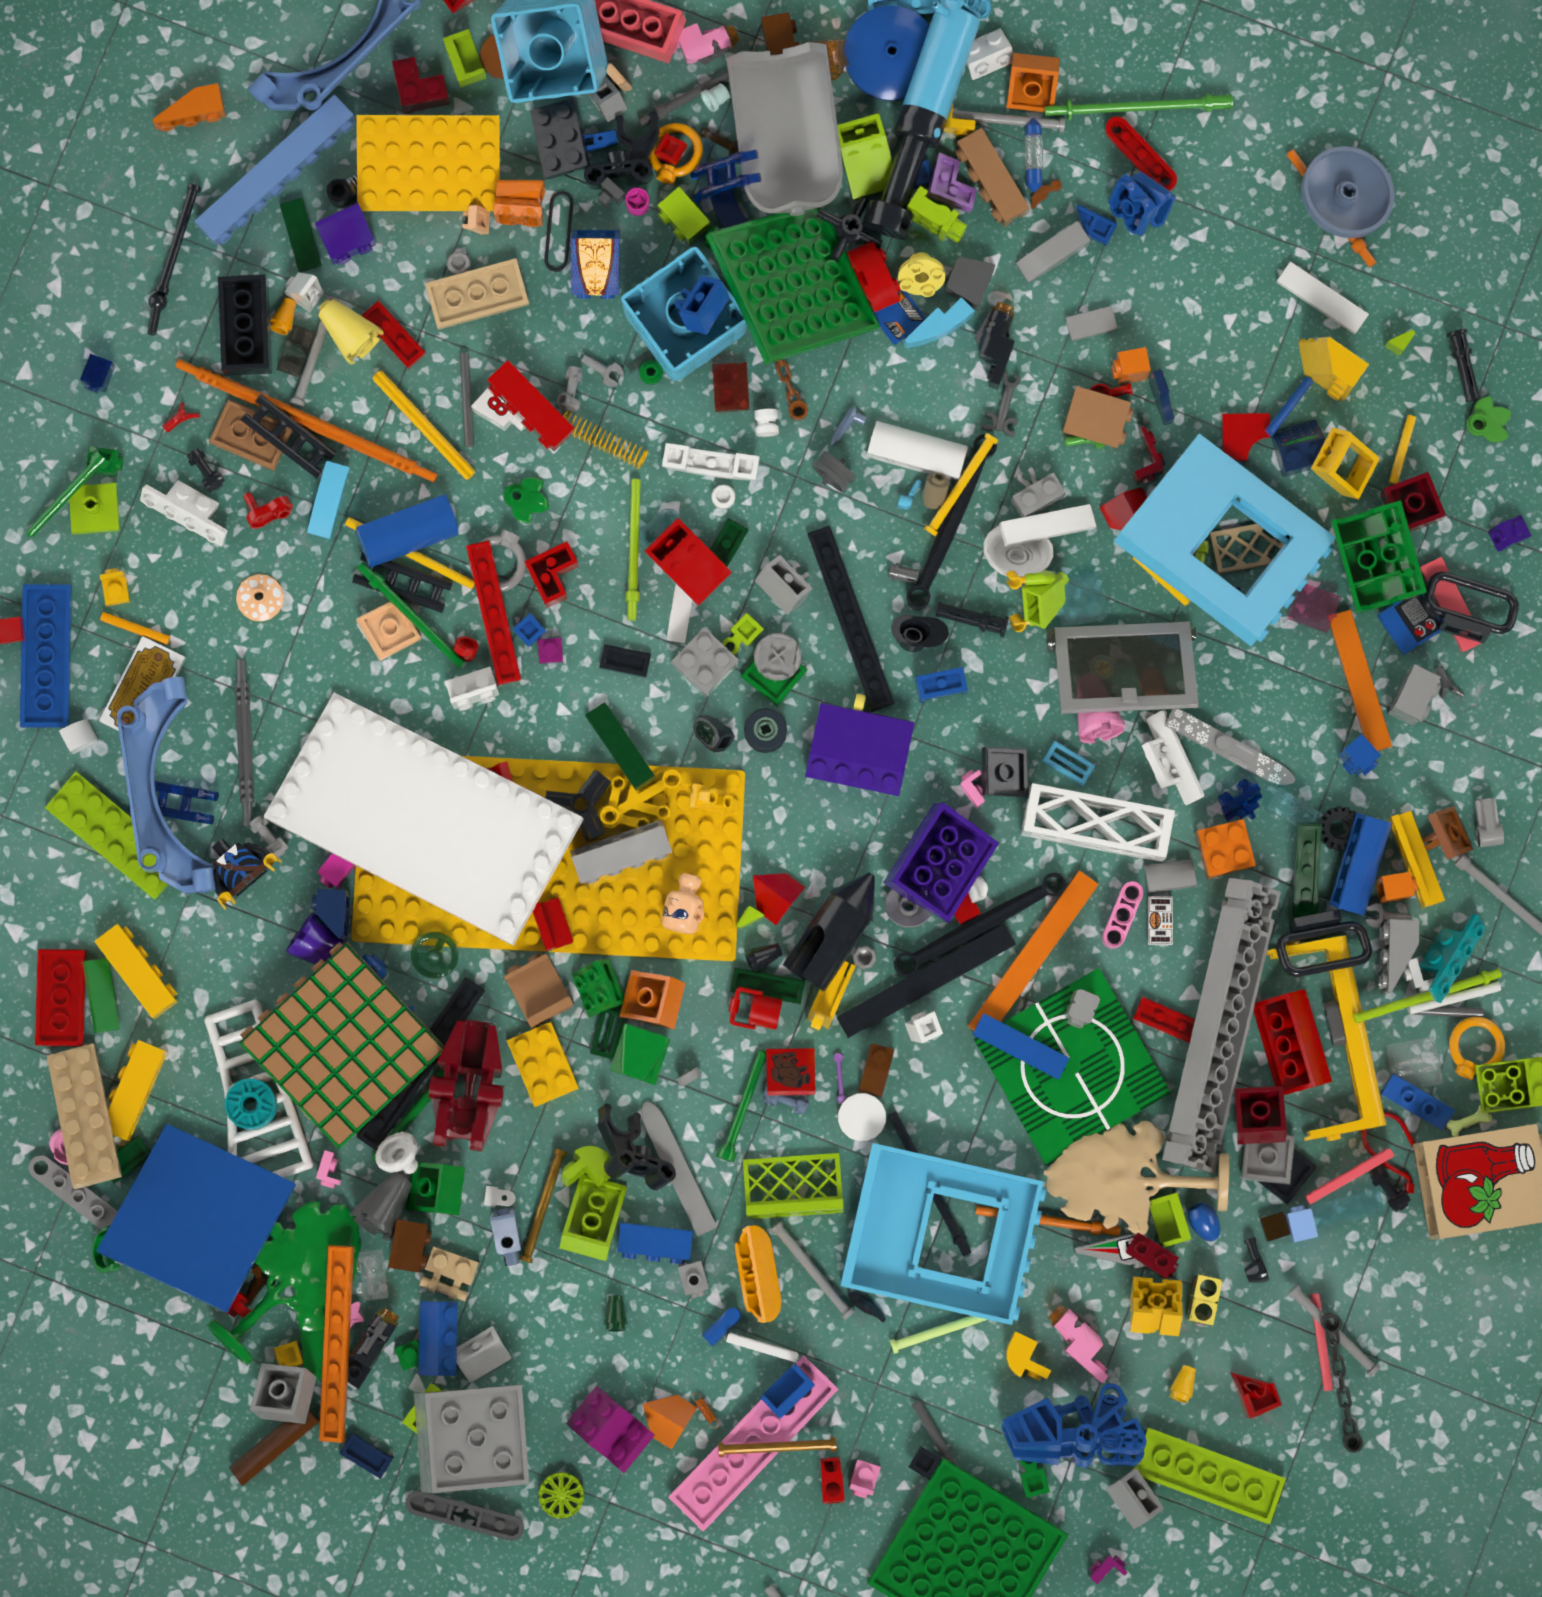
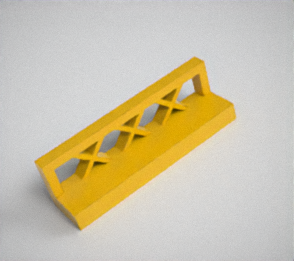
(1416, 859)

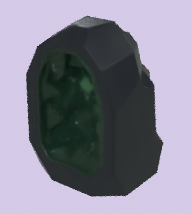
(713, 733)

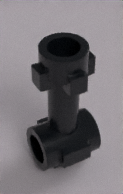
(212, 479)
(1397, 1200)

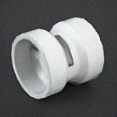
(766, 422)

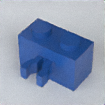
(702, 304)

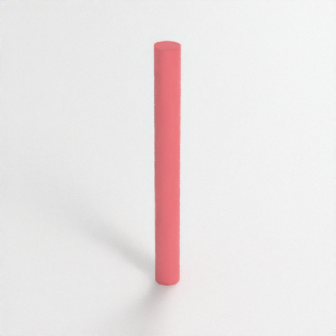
(1322, 1347)

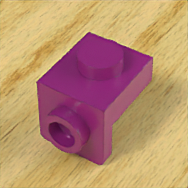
(1100, 1569)

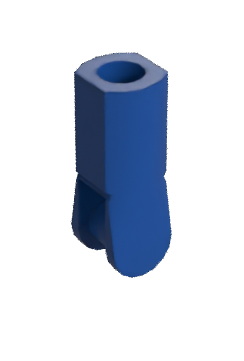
(601, 139)
(722, 1326)

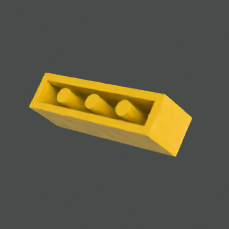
(136, 971)
(134, 1088)

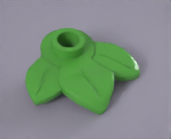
(1491, 419)

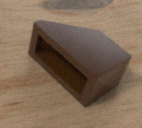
(876, 1070)

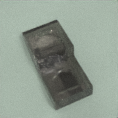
(296, 351)

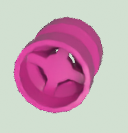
(637, 197)

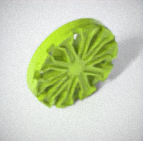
(561, 1495)

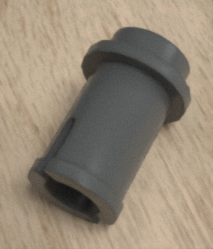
(903, 573)

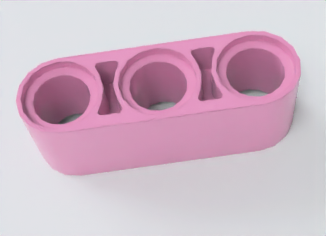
(1122, 903)

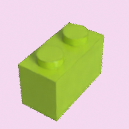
(683, 216)

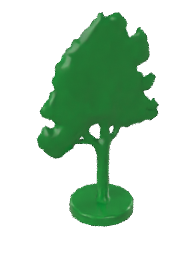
(298, 1260)

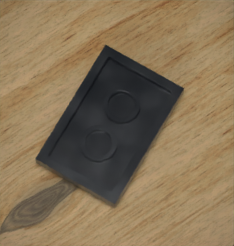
(560, 138)

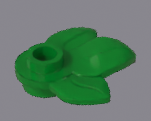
(529, 501)

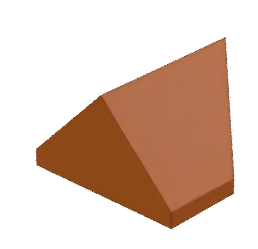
(668, 1418)

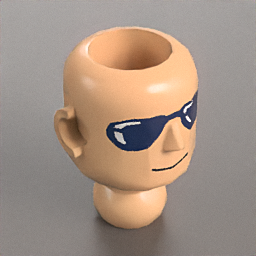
(684, 908)

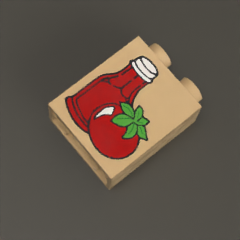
(1481, 1181)

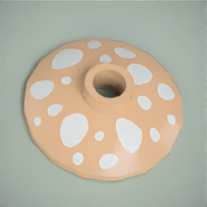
(265, 608)

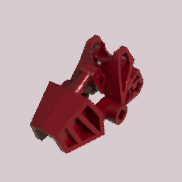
(476, 1052)

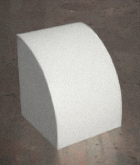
(78, 736)

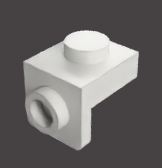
(1413, 974)

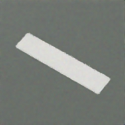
(679, 616)

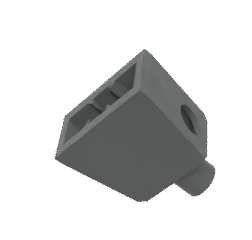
(968, 280)

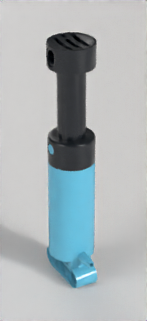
(926, 109)

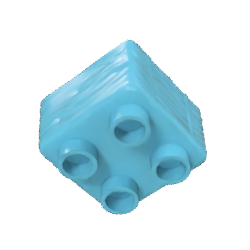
(549, 48)
(659, 324)

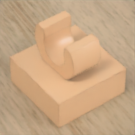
(477, 219)

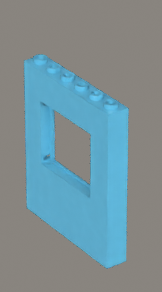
(1188, 508)
(894, 1223)

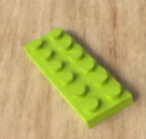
(104, 829)
(1210, 1476)

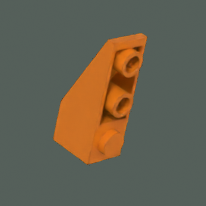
(196, 106)

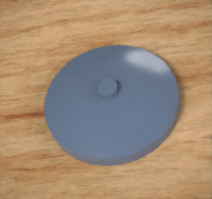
(1347, 192)

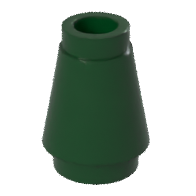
(615, 1314)

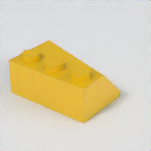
(1331, 366)

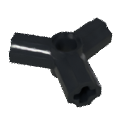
(591, 792)

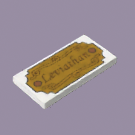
(147, 666)

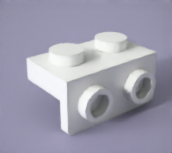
(989, 54)

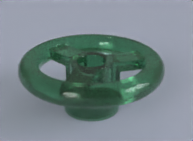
(442, 939)

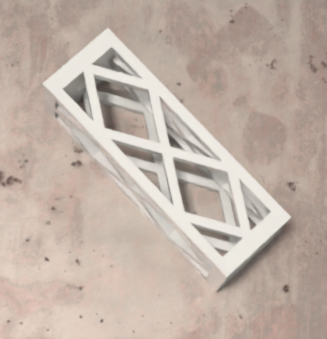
(1115, 843)

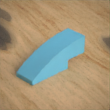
(940, 324)
(328, 500)

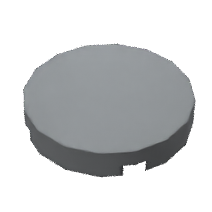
(777, 656)

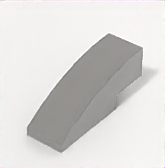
(1053, 252)

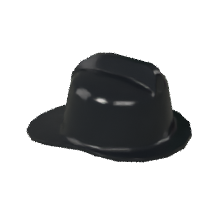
(918, 632)

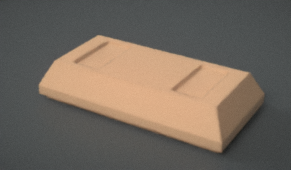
(618, 78)

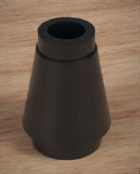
(763, 956)

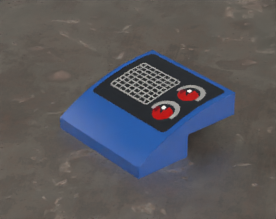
(1409, 623)

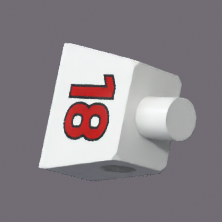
(495, 412)

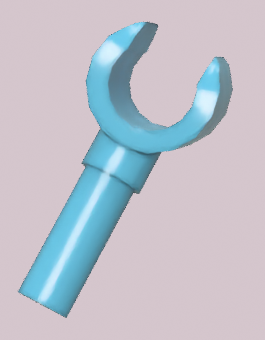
(906, 501)

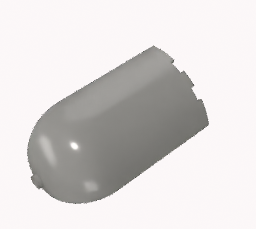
(790, 118)

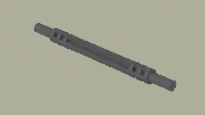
(244, 742)

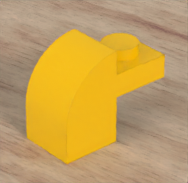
(1018, 1355)

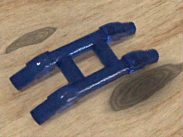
(732, 180)
(187, 794)

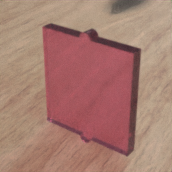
(1315, 608)

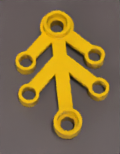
(636, 802)

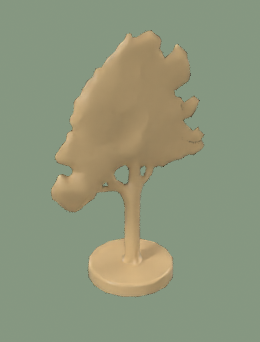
(1106, 1176)

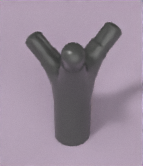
(1446, 683)

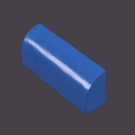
(407, 531)
(1360, 864)

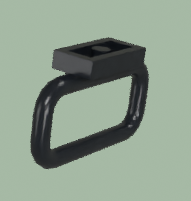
(1466, 625)
(1316, 926)

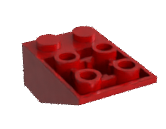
(688, 561)

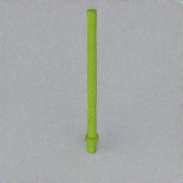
(1483, 978)

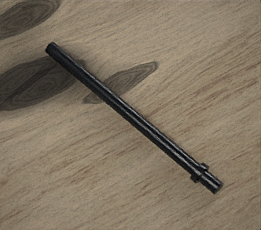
(959, 1239)

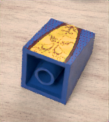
(595, 263)

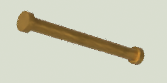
(543, 1205)
(777, 1446)

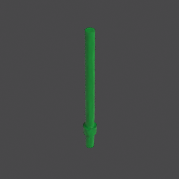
(377, 582)

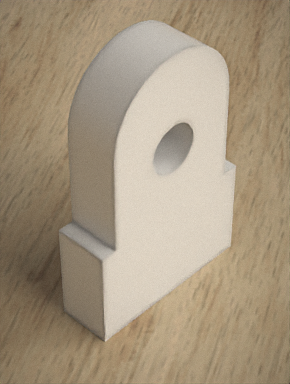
(494, 1197)

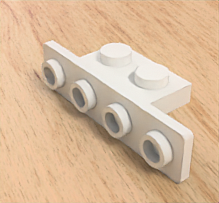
(187, 508)
(1170, 760)

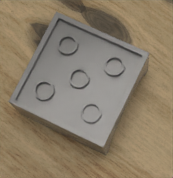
(471, 1439)

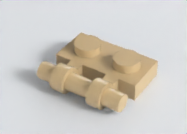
(451, 1266)

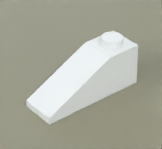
(304, 290)

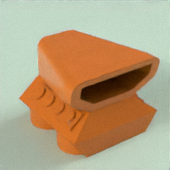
(519, 202)

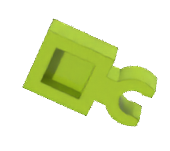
(744, 632)

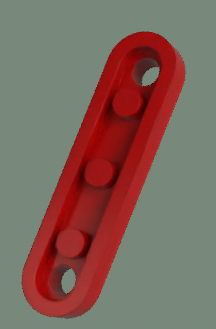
(1139, 152)

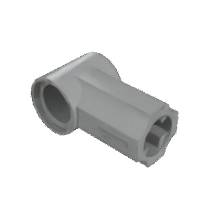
(1488, 829)

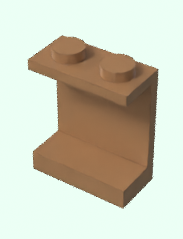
(538, 990)

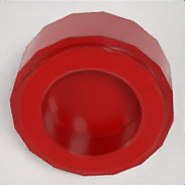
(466, 648)

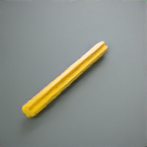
(423, 425)

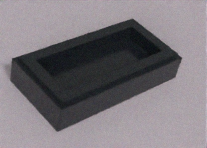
(625, 661)

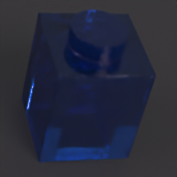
(97, 374)

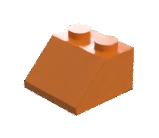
(1032, 82)
(652, 999)

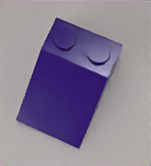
(345, 234)

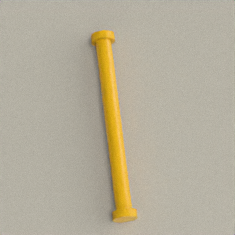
(961, 484)

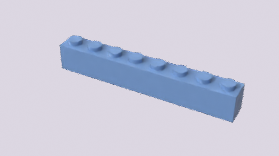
(275, 170)

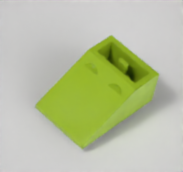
(865, 155)
(1510, 1084)

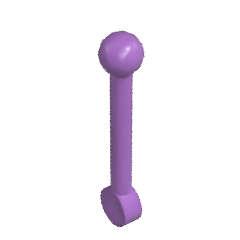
(838, 1057)

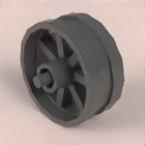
(833, 471)

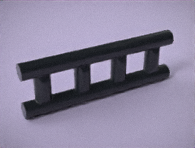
(286, 421)
(417, 576)

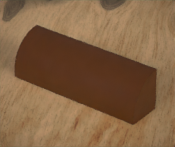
(271, 1448)

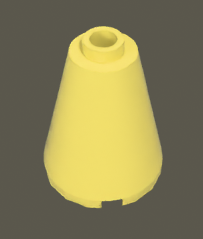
(349, 330)

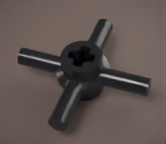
(853, 221)

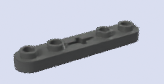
(440, 1509)

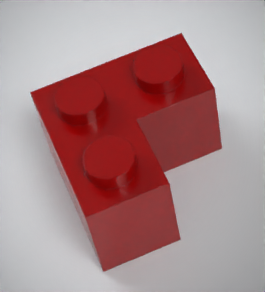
(546, 571)

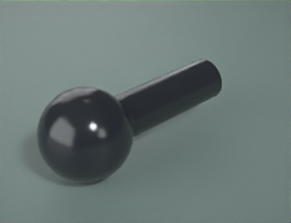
(157, 303)

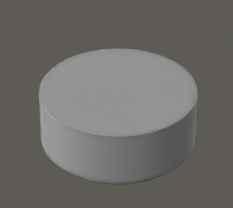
(458, 263)
(688, 1076)

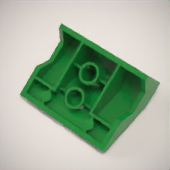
(1379, 557)

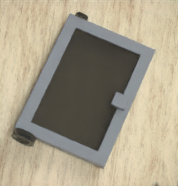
(1125, 667)

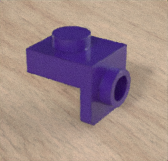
(1509, 533)

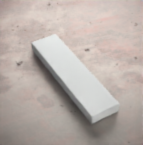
(1322, 298)
(1047, 525)

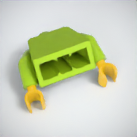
(1041, 595)

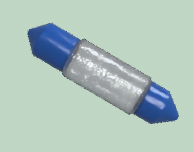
(1033, 154)

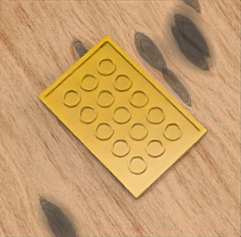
(427, 162)

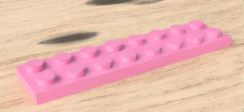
(722, 1479)

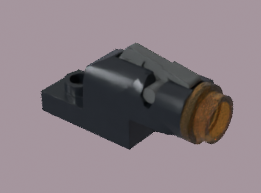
(993, 341)
(371, 1346)

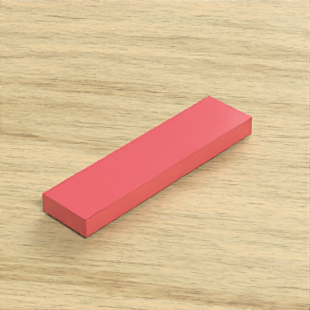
(1448, 597)
(1349, 1175)

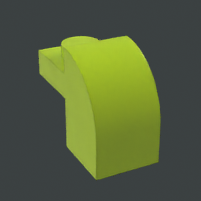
(589, 1161)

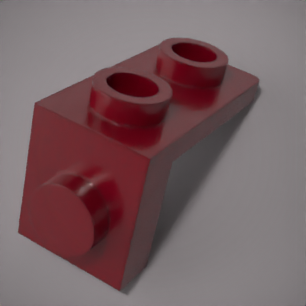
(1147, 474)
(1153, 1255)

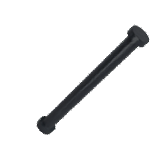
(178, 238)

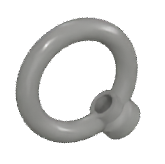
(510, 541)

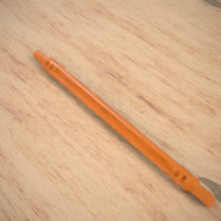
(309, 421)

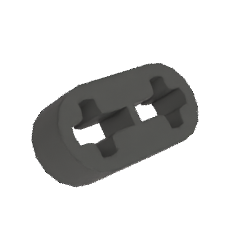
(1334, 1023)

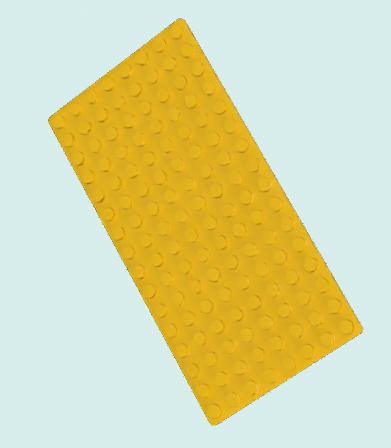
(616, 912)

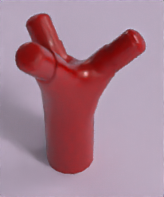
(179, 417)

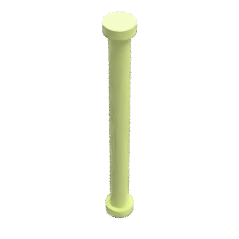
(934, 1332)

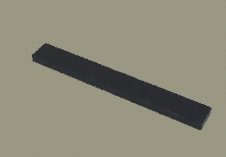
(850, 618)
(926, 981)
(457, 1009)

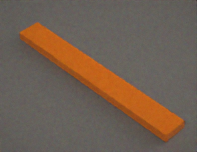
(1037, 949)
(336, 1343)

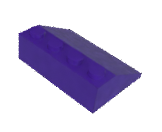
(859, 749)
(941, 861)

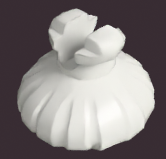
(398, 1153)

